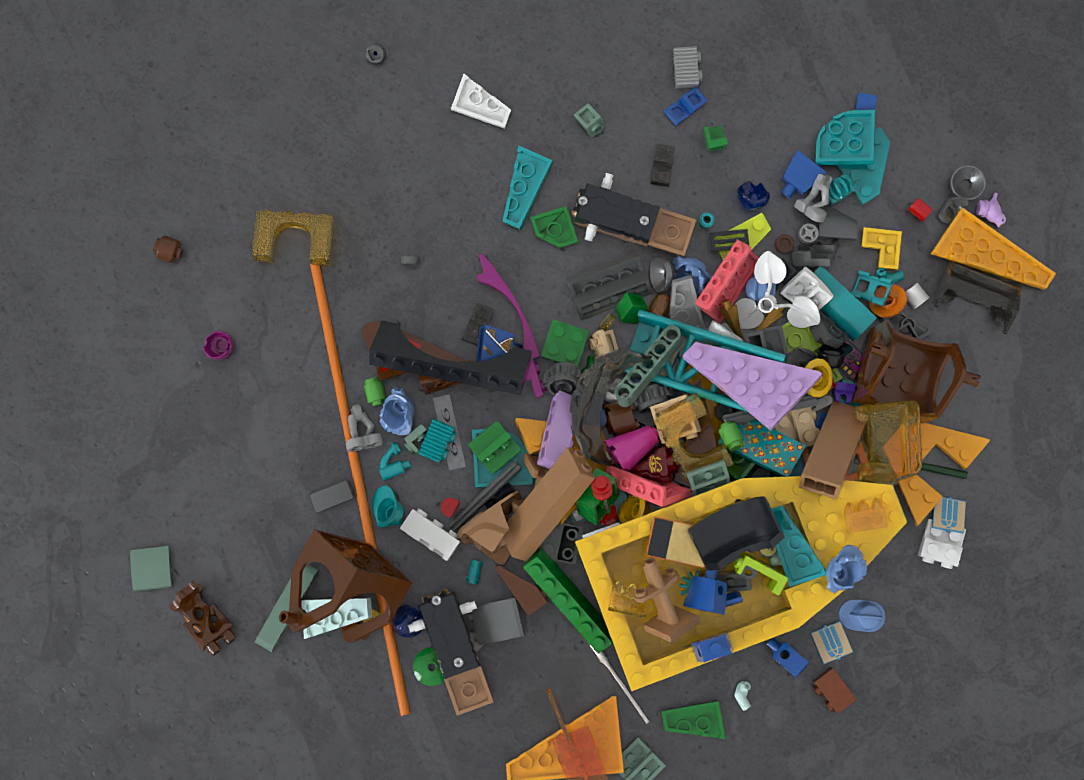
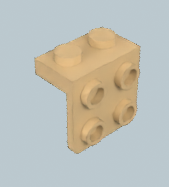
(602, 342)

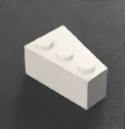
(431, 534)

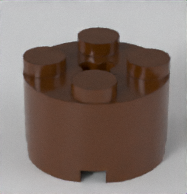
(620, 419)

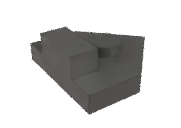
(828, 333)

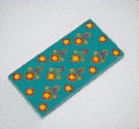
(769, 448)

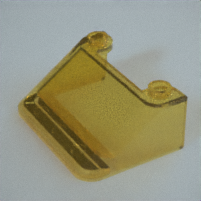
(892, 441)

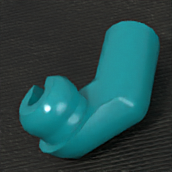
(895, 277)

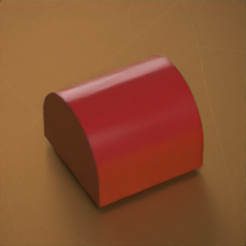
(920, 209)
(449, 506)

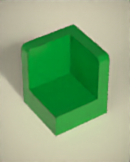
(714, 138)
(629, 307)

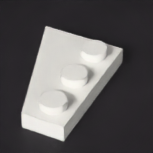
(479, 104)

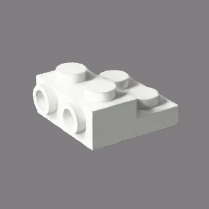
(941, 546)

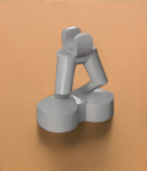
(806, 205)
(357, 442)

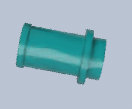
(709, 217)
(474, 572)

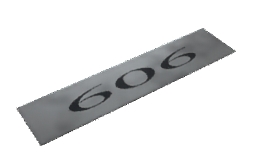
(446, 415)

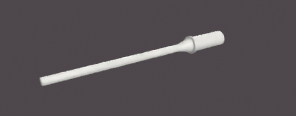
(604, 659)

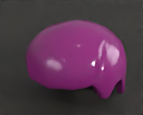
(218, 345)

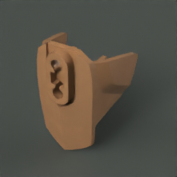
(489, 528)

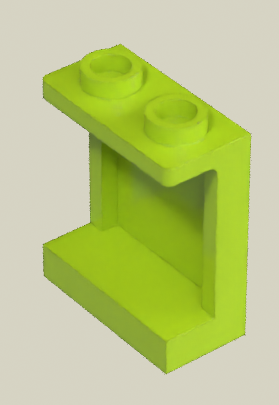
(777, 578)

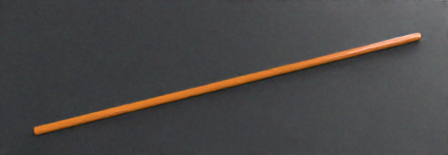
(357, 476)

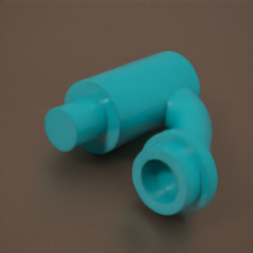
(393, 469)

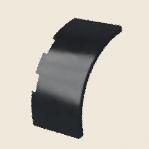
(735, 529)

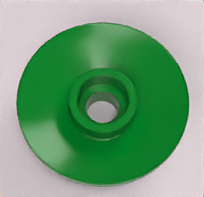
(421, 670)

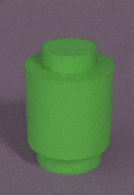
(375, 391)
(731, 436)

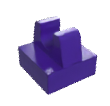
(843, 389)

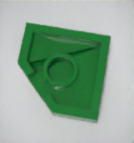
(555, 227)

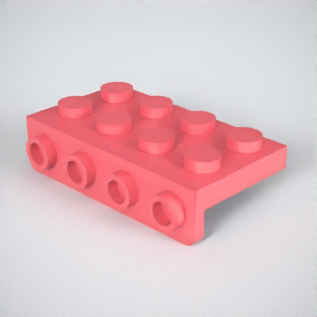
(728, 280)
(652, 491)

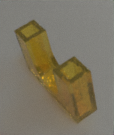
(270, 224)
(671, 422)

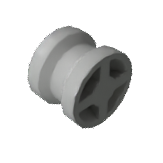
(810, 231)

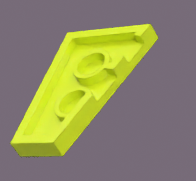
(757, 230)

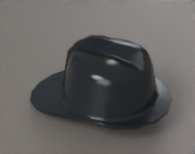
(834, 356)

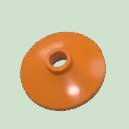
(896, 297)

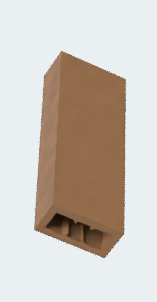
(833, 451)
(548, 503)

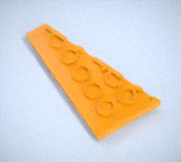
(983, 248)

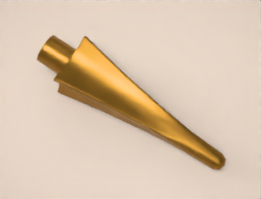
(731, 315)
(772, 316)

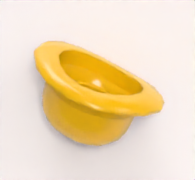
(824, 384)
(633, 508)

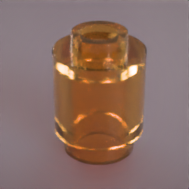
(660, 305)

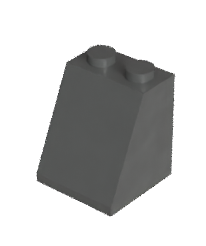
(496, 621)

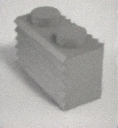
(686, 67)

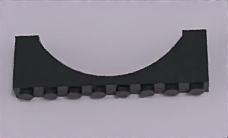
(396, 352)

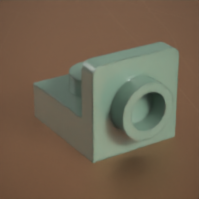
(590, 120)
(416, 435)

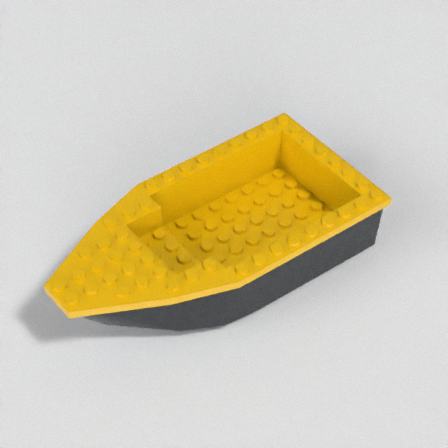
(621, 552)

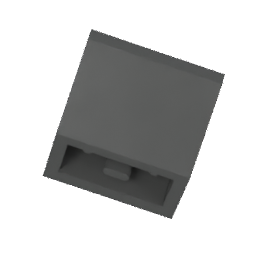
(561, 543)

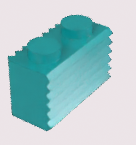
(437, 440)

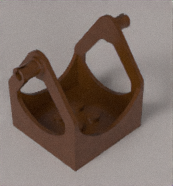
(908, 369)
(355, 571)

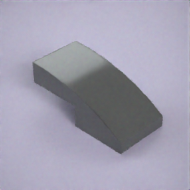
(332, 496)

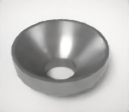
(971, 174)
(661, 274)

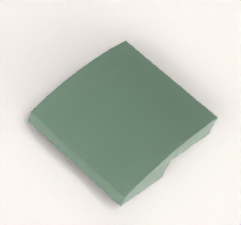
(708, 477)
(151, 568)
(640, 761)

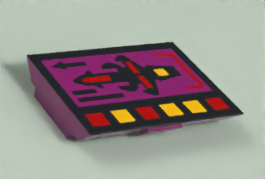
(852, 362)

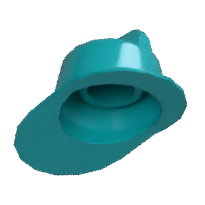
(387, 508)

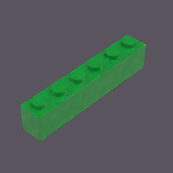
(569, 599)

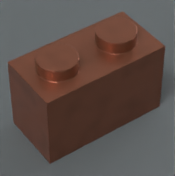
(834, 691)

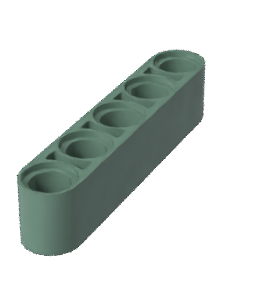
(645, 374)
(273, 628)

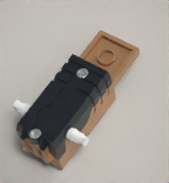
(631, 219)
(454, 649)

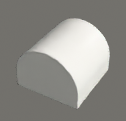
(916, 296)

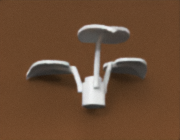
(771, 270)

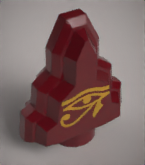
(656, 466)

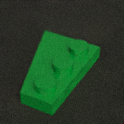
(696, 719)

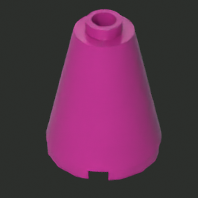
(631, 446)

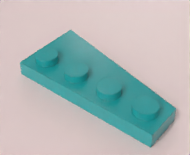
(527, 180)
(794, 551)

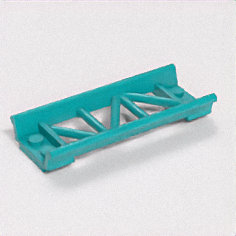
(650, 329)

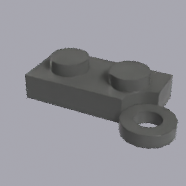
(735, 581)

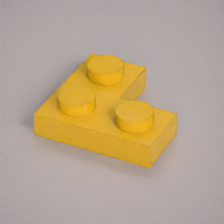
(888, 243)

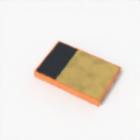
(672, 542)

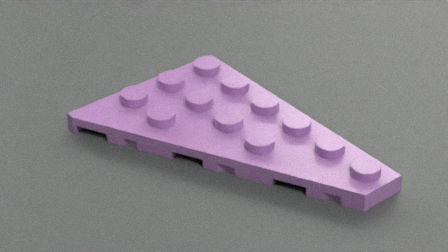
(757, 384)

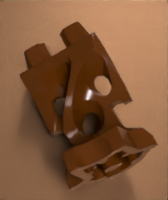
(186, 603)

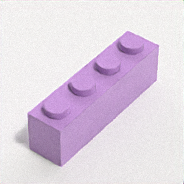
(557, 430)

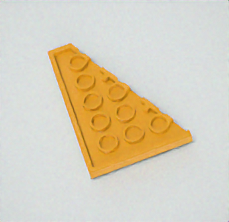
(542, 760)

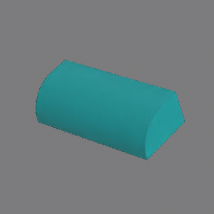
(844, 308)

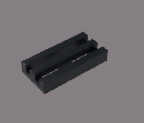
(723, 241)

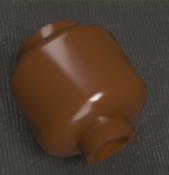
(167, 249)

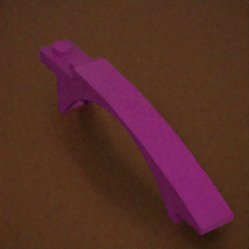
(492, 279)

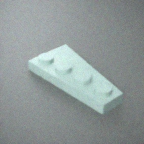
(348, 613)

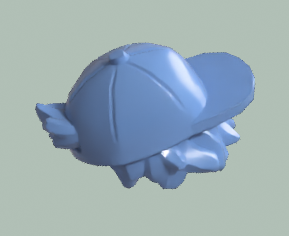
(695, 268)
(397, 413)
(845, 569)

